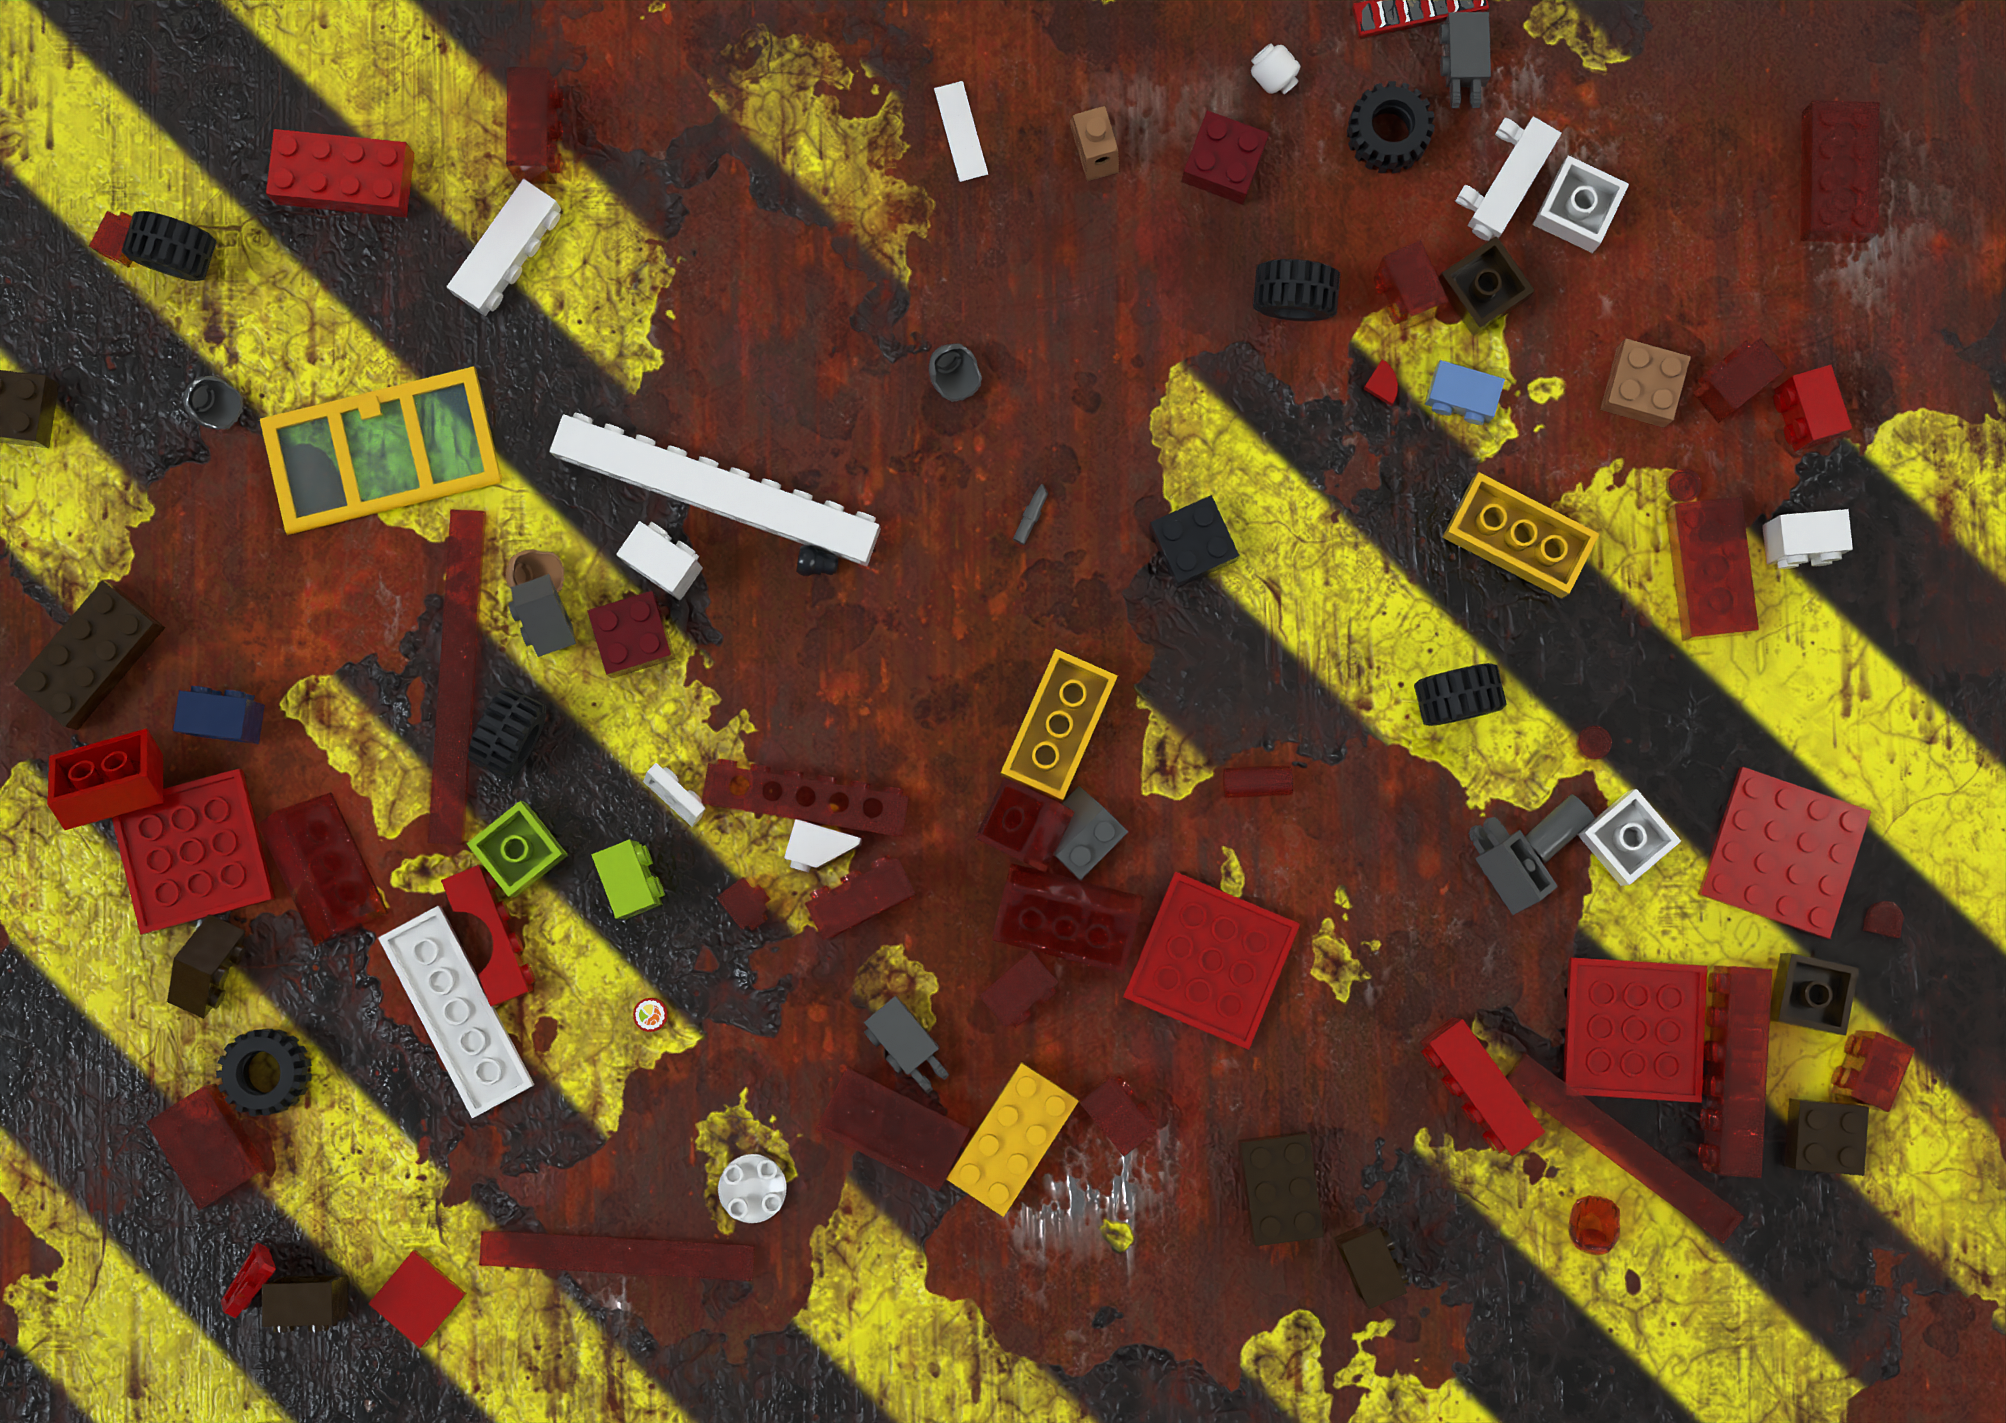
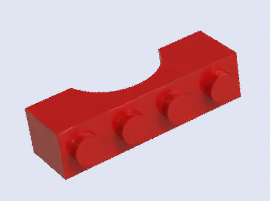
(505, 973)

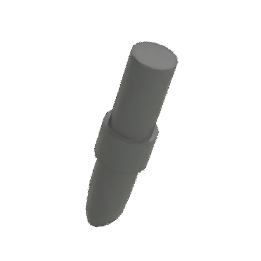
(1031, 515)

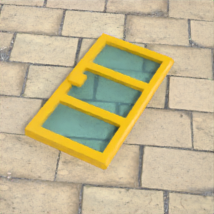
(380, 450)

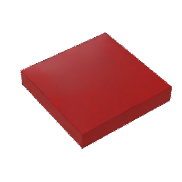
(417, 1298)

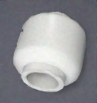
(1275, 69)

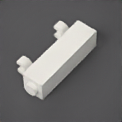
(1514, 178)

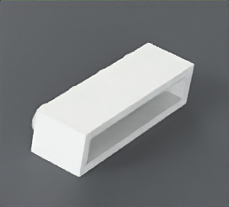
(505, 247)

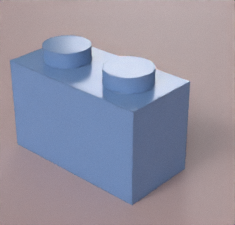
(1464, 393)

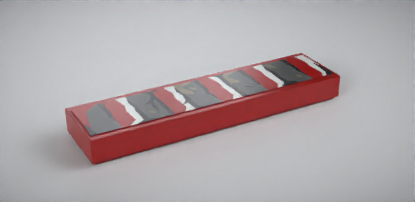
(1387, 16)

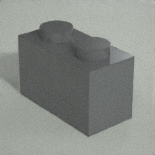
(542, 616)

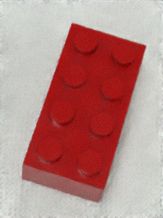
(340, 173)
(1481, 1086)

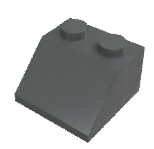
(1088, 835)

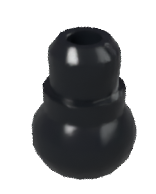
(815, 562)

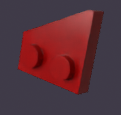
(248, 1281)

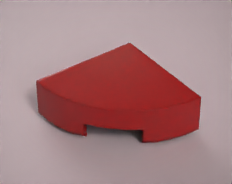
(1383, 383)

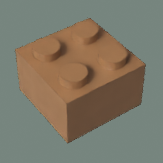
(1645, 383)

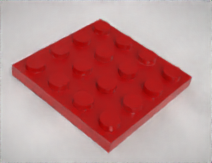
(1784, 852)
(193, 853)
(1211, 960)
(1635, 1029)

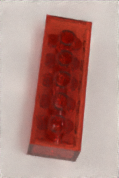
(1736, 1071)

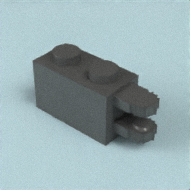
(1466, 54)
(1511, 865)
(904, 1040)

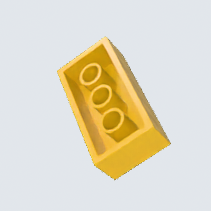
(1521, 535)
(1058, 725)
(1012, 1139)

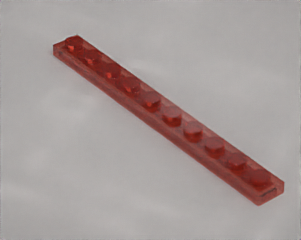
(457, 677)

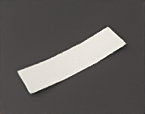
(961, 131)

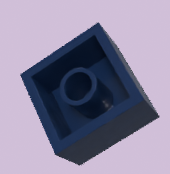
(219, 717)

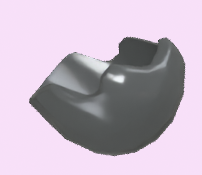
(954, 372)
(212, 402)

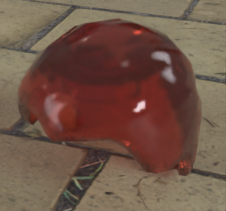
(1594, 1225)

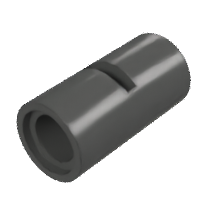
(1559, 827)

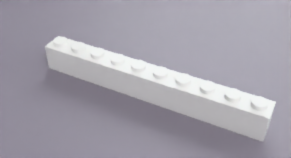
(715, 489)

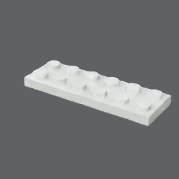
(456, 1011)

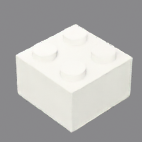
(1580, 204)
(1807, 537)
(659, 560)
(1629, 837)

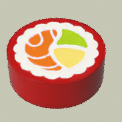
(650, 1014)

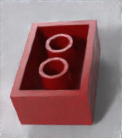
(105, 779)

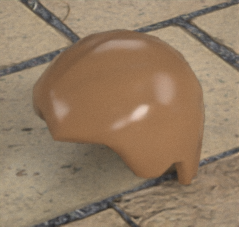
(532, 565)

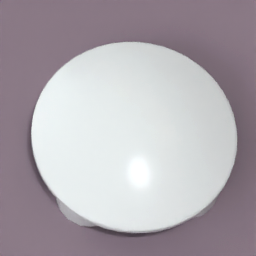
(752, 1188)

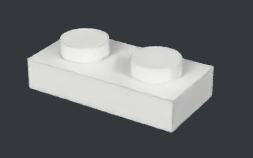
(666, 786)

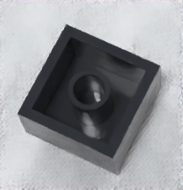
(1193, 541)

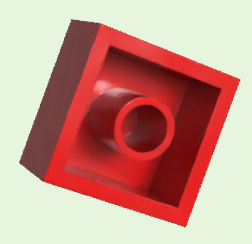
(1812, 408)

